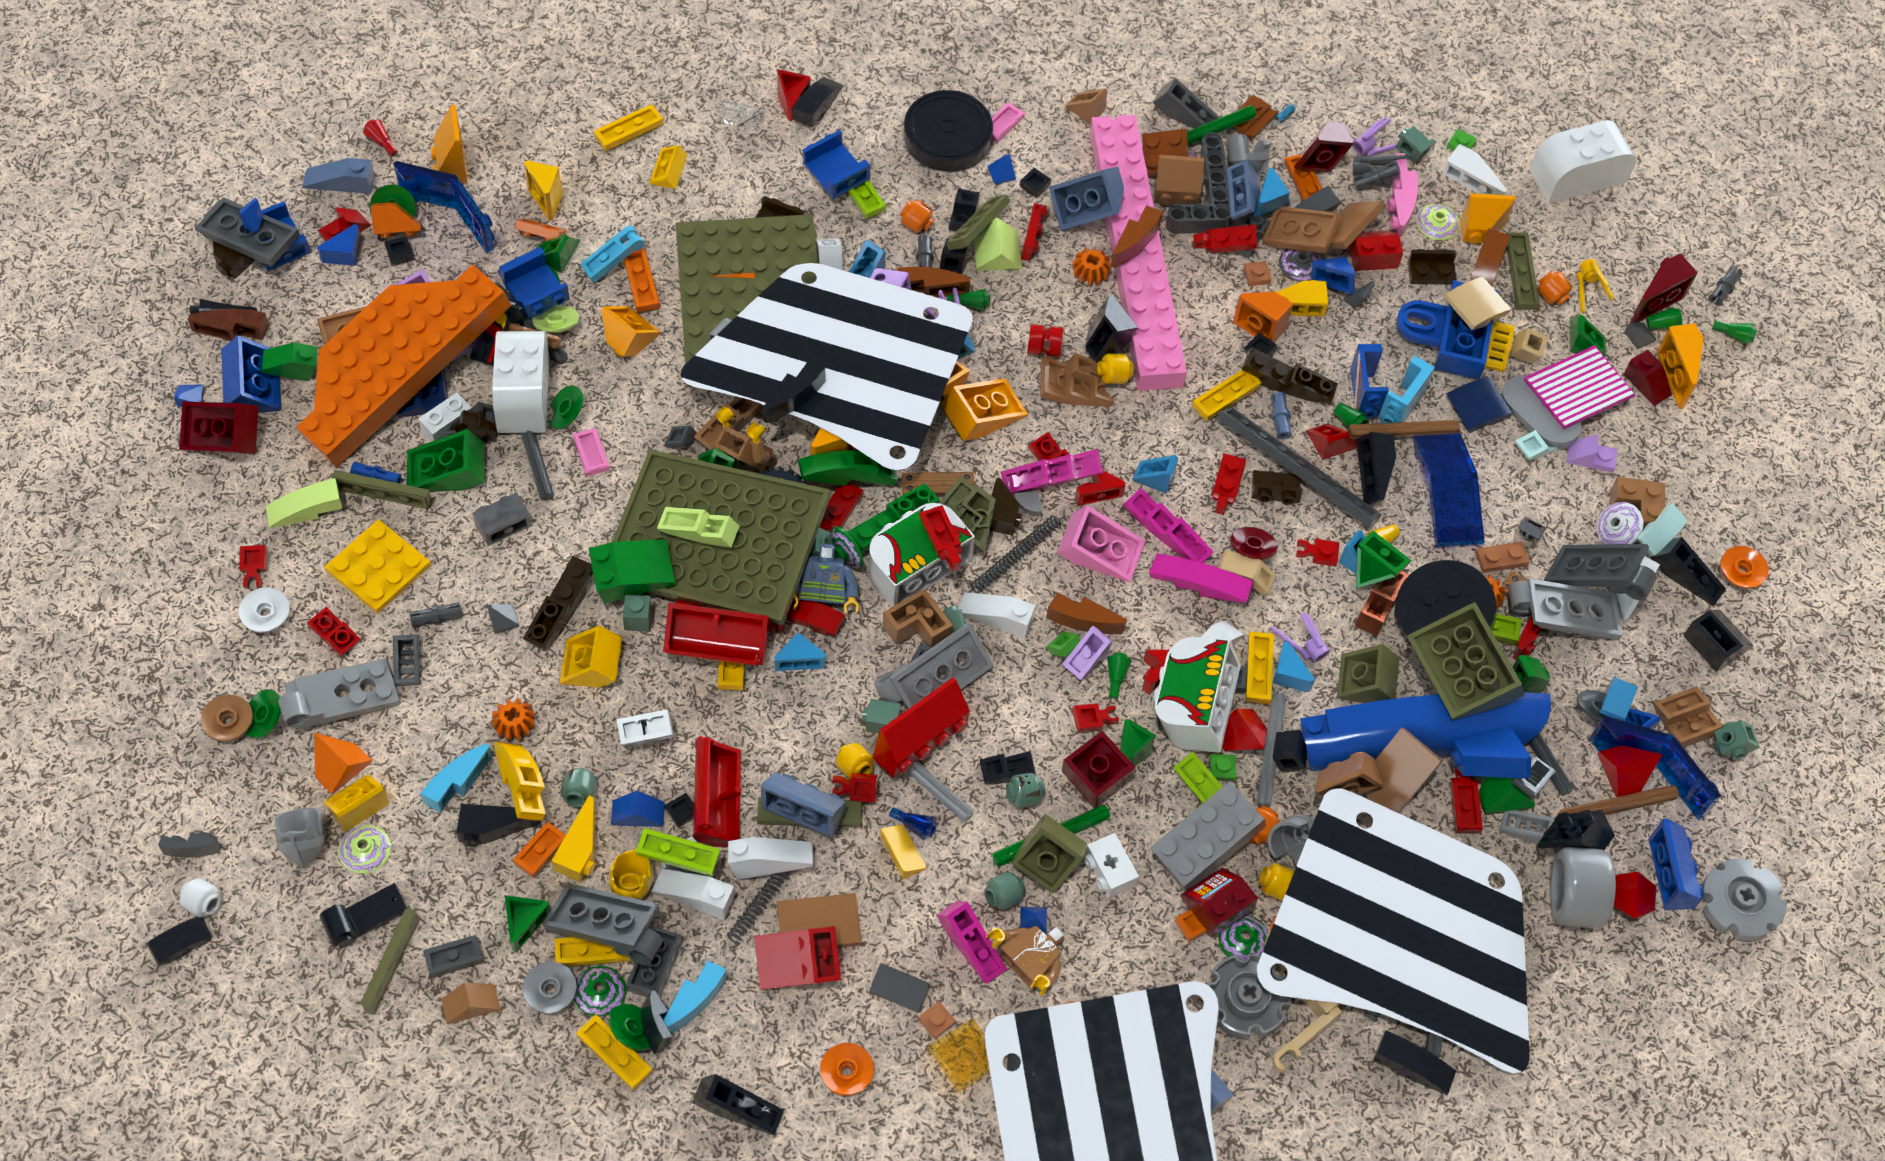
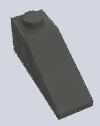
(1183, 105)

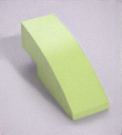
(304, 504)
(698, 526)

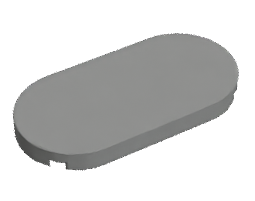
(1535, 416)

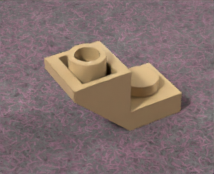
(1248, 568)

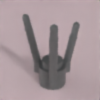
(1364, 164)

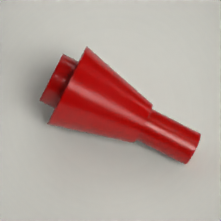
(376, 132)

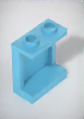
(1415, 382)

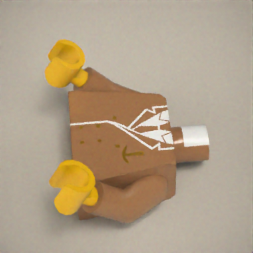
(744, 448)
(1030, 954)

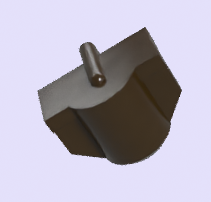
(476, 424)

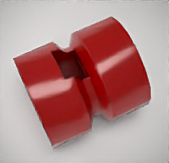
(1036, 341)

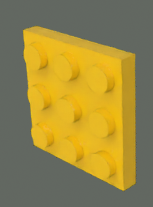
(377, 566)

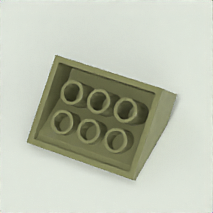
(1466, 663)

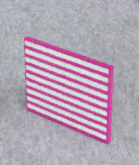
(1579, 387)

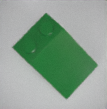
(447, 463)
(631, 568)

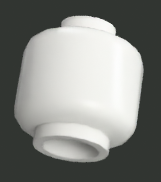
(200, 897)

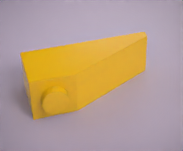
(1308, 298)
(576, 851)

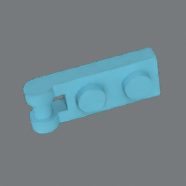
(612, 253)

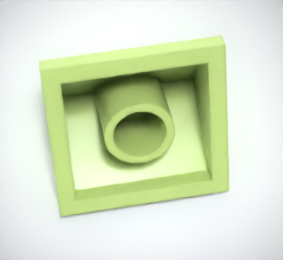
(997, 247)

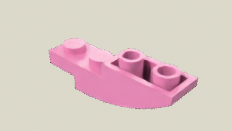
(1403, 197)

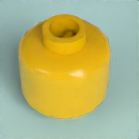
(1115, 368)
(854, 759)
(1275, 880)

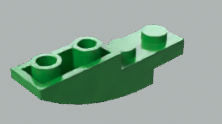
(842, 466)
(894, 511)

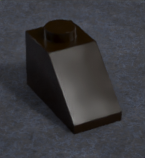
(230, 261)
(1006, 509)

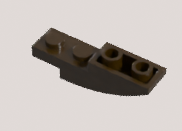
(1293, 381)
(560, 604)

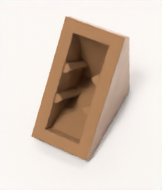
(1088, 104)
(470, 1001)

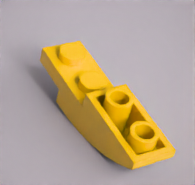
(524, 779)

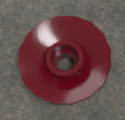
(1253, 543)

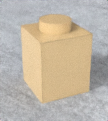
(1528, 345)

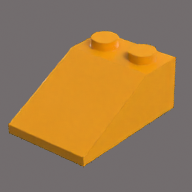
(449, 147)
(1681, 358)
(982, 408)

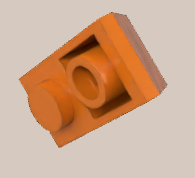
(392, 218)

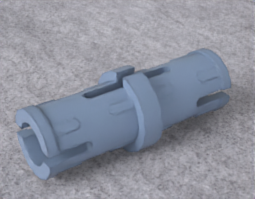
(1281, 415)

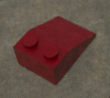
(1667, 287)
(219, 427)

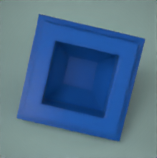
(1033, 917)

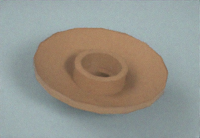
(226, 708)

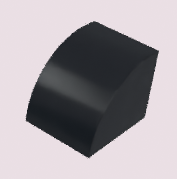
(953, 259)
(1290, 750)

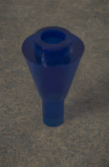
(919, 824)

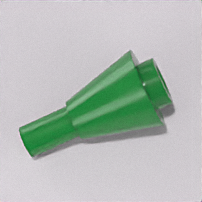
(976, 299)
(1740, 331)
(1117, 666)

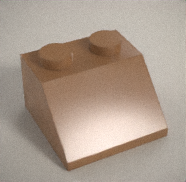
(1178, 180)
(1356, 774)

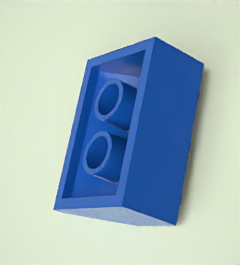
(243, 376)
(1675, 866)

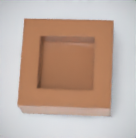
(1257, 273)
(937, 1020)

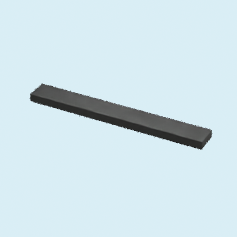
(1299, 466)

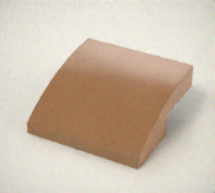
(1688, 716)

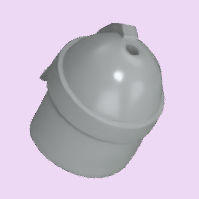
(1239, 151)
(300, 834)
(1290, 836)

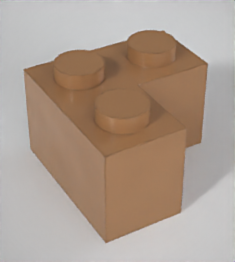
(1643, 494)
(917, 615)

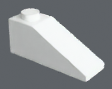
(1472, 172)
(999, 612)
(767, 856)
(695, 892)

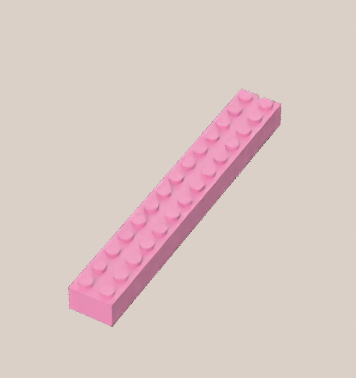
(1144, 278)

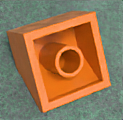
(1263, 313)

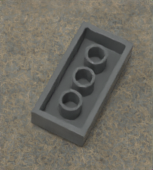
(654, 977)

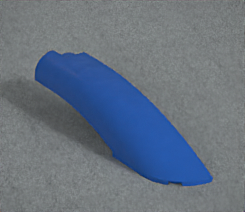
(1374, 724)

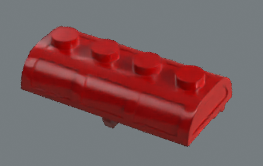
(716, 634)
(716, 792)

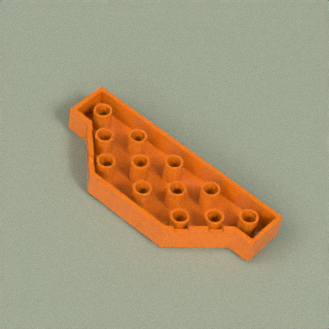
(393, 354)

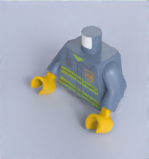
(828, 580)

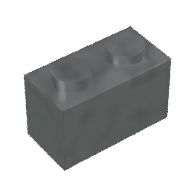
(502, 518)

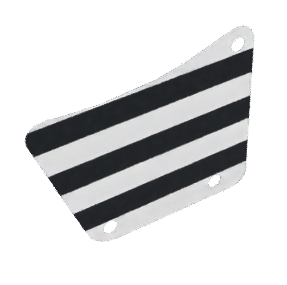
(870, 336)
(1405, 930)
(1109, 1078)

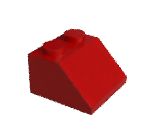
(1376, 251)

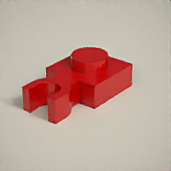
(1322, 551)
(252, 561)
(1091, 718)
(860, 787)

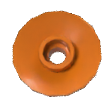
(1750, 561)
(846, 1056)

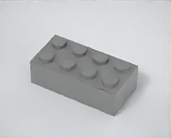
(1208, 836)

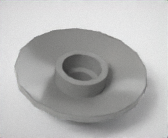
(549, 975)

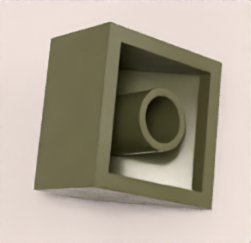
(1368, 675)
(1049, 853)

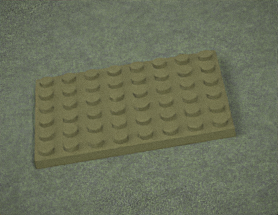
(735, 247)
(770, 548)

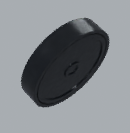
(948, 130)
(1441, 590)

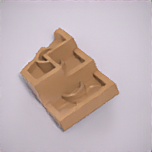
(1075, 384)

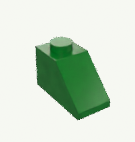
(290, 361)
(1531, 674)

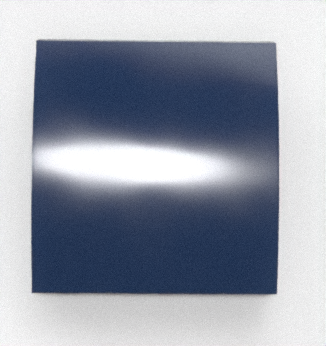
(427, 398)
(1479, 404)

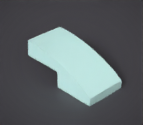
(1534, 446)
(1663, 529)

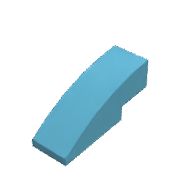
(456, 777)
(695, 996)

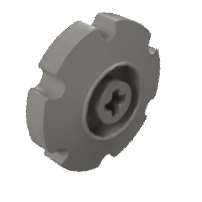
(1748, 917)
(1246, 1014)

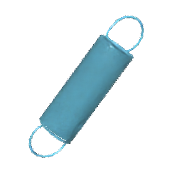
(1285, 113)

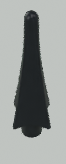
(206, 305)

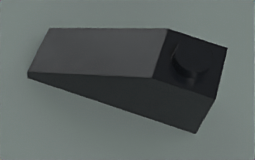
(1376, 464)
(1687, 569)
(488, 823)
(737, 1104)

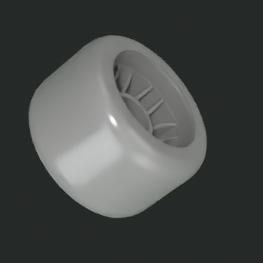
(1582, 887)

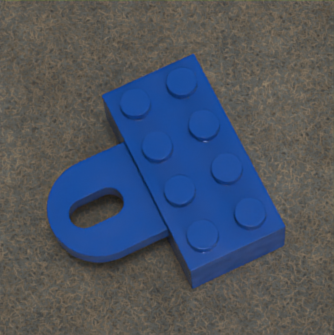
(1458, 347)

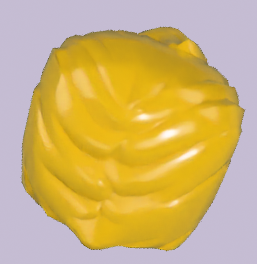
(631, 875)

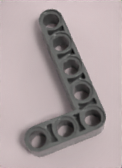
(1216, 213)

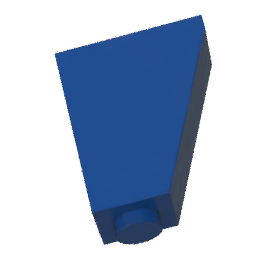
(1492, 755)

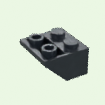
(1109, 330)
(1717, 639)
(1578, 830)

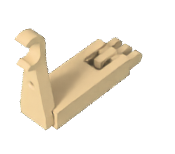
(1327, 1015)

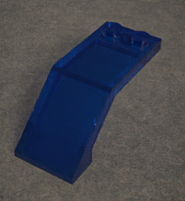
(446, 191)
(1451, 489)
(1674, 765)

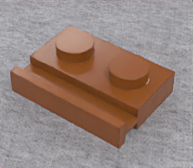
(1263, 118)

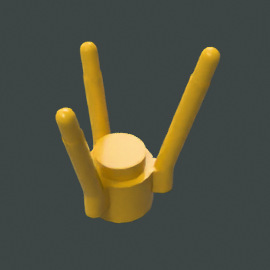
(1591, 273)

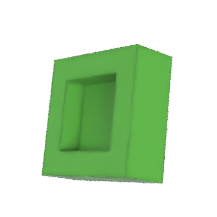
(1462, 138)
(1063, 644)
(1223, 767)

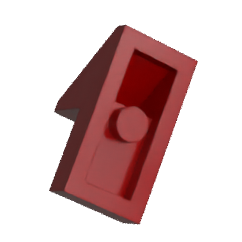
(344, 220)
(1104, 488)
(1155, 660)

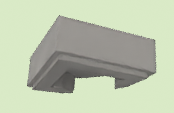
(1029, 502)

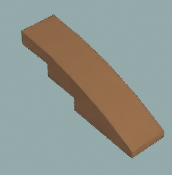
(743, 411)

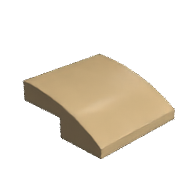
(1477, 303)

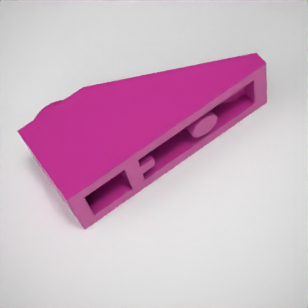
(969, 938)

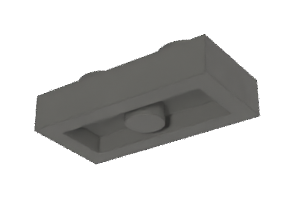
(453, 956)

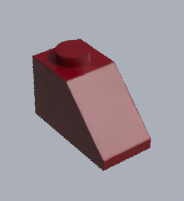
(1649, 377)

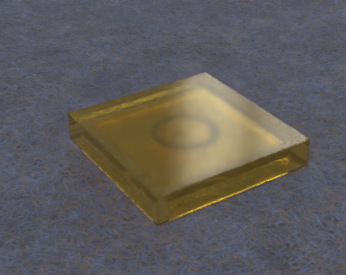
(962, 1055)

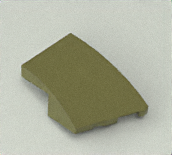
(973, 507)

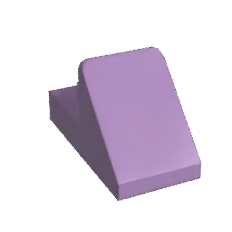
(1589, 454)
(1087, 653)

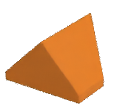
(337, 761)

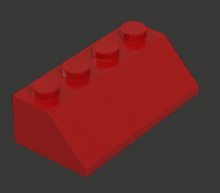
(921, 729)

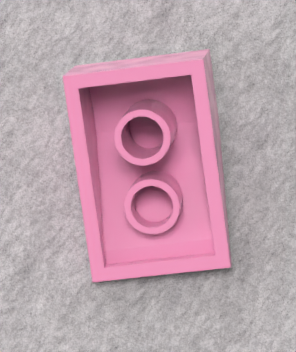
(1100, 544)

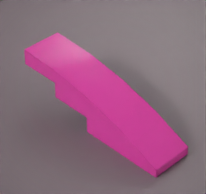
(1052, 472)
(1167, 527)
(1197, 576)

